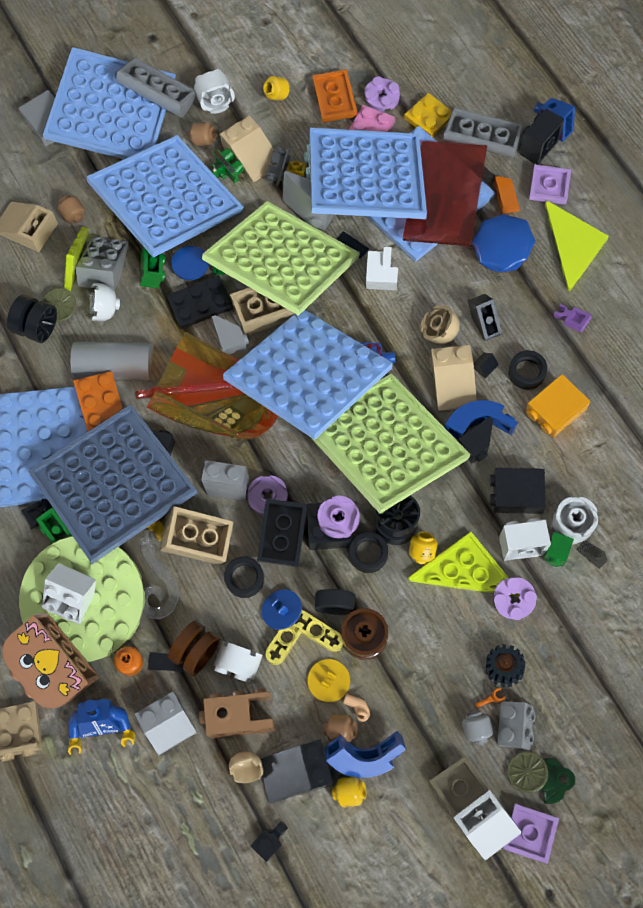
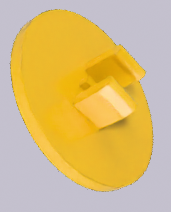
(328, 680)

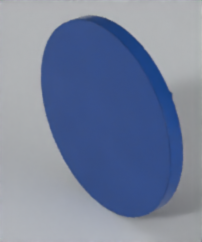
(188, 263)
(281, 609)

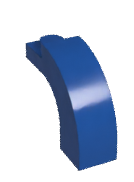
(476, 413)
(364, 761)

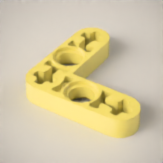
(296, 630)

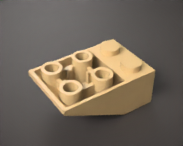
(27, 224)

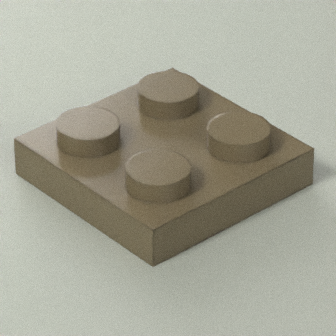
(458, 786)

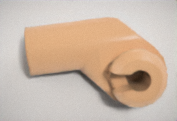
(360, 706)

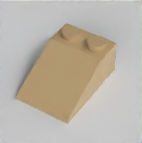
(249, 147)
(453, 377)

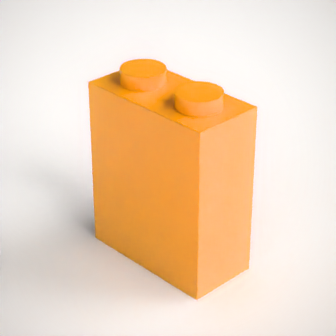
(557, 406)

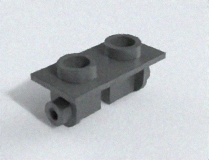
(280, 158)

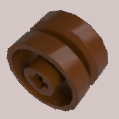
(364, 621)
(194, 648)

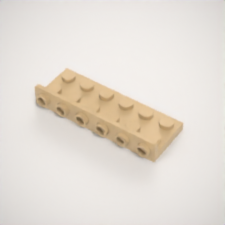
(19, 731)

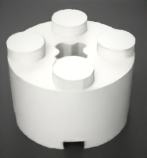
(214, 91)
(576, 508)
(237, 660)

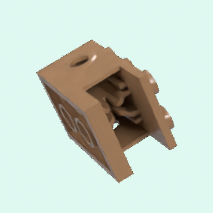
(234, 714)

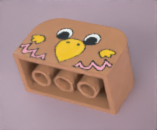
(47, 662)

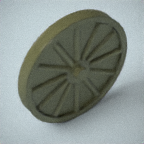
(63, 301)
(527, 772)

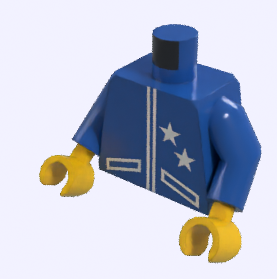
(96, 719)

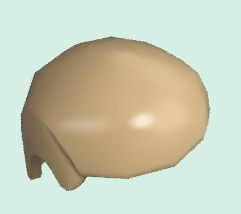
(245, 767)

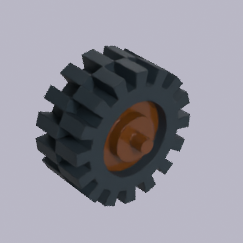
(505, 665)

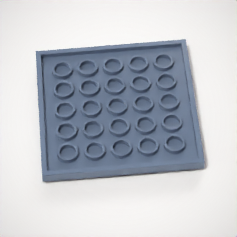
(112, 483)

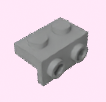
(516, 725)

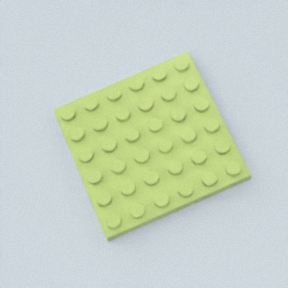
(281, 257)
(390, 444)

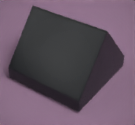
(485, 364)

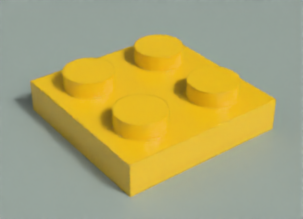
(429, 115)

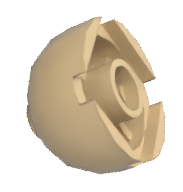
(440, 325)

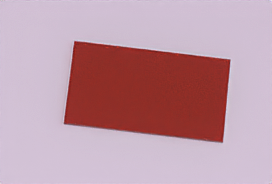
(451, 193)

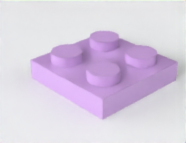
(550, 184)
(536, 836)

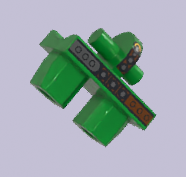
(223, 159)

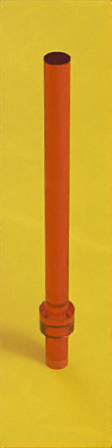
(184, 389)

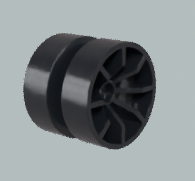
(32, 318)
(398, 522)

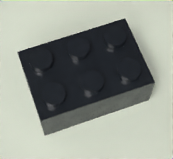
(282, 532)

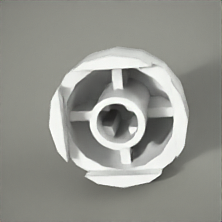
(103, 302)

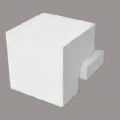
(379, 271)

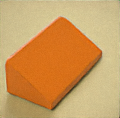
(506, 195)

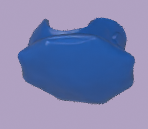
(503, 243)

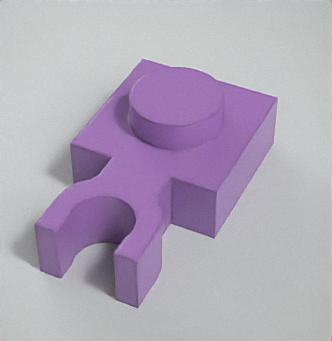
(575, 319)

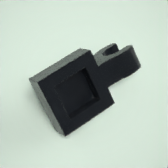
(267, 843)

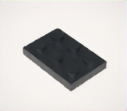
(200, 302)

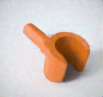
(490, 699)

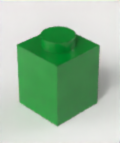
(558, 550)

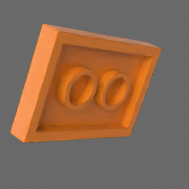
(334, 96)
(97, 398)

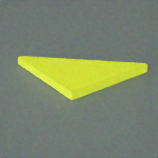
(574, 241)
(73, 257)
(463, 567)

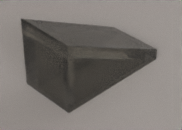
(592, 553)

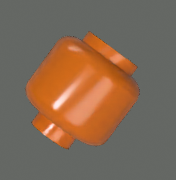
(135, 662)

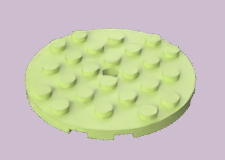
(113, 609)

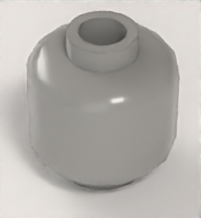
(477, 727)

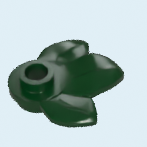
(553, 787)

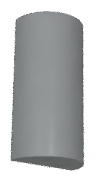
(156, 86)
(478, 129)
(124, 359)

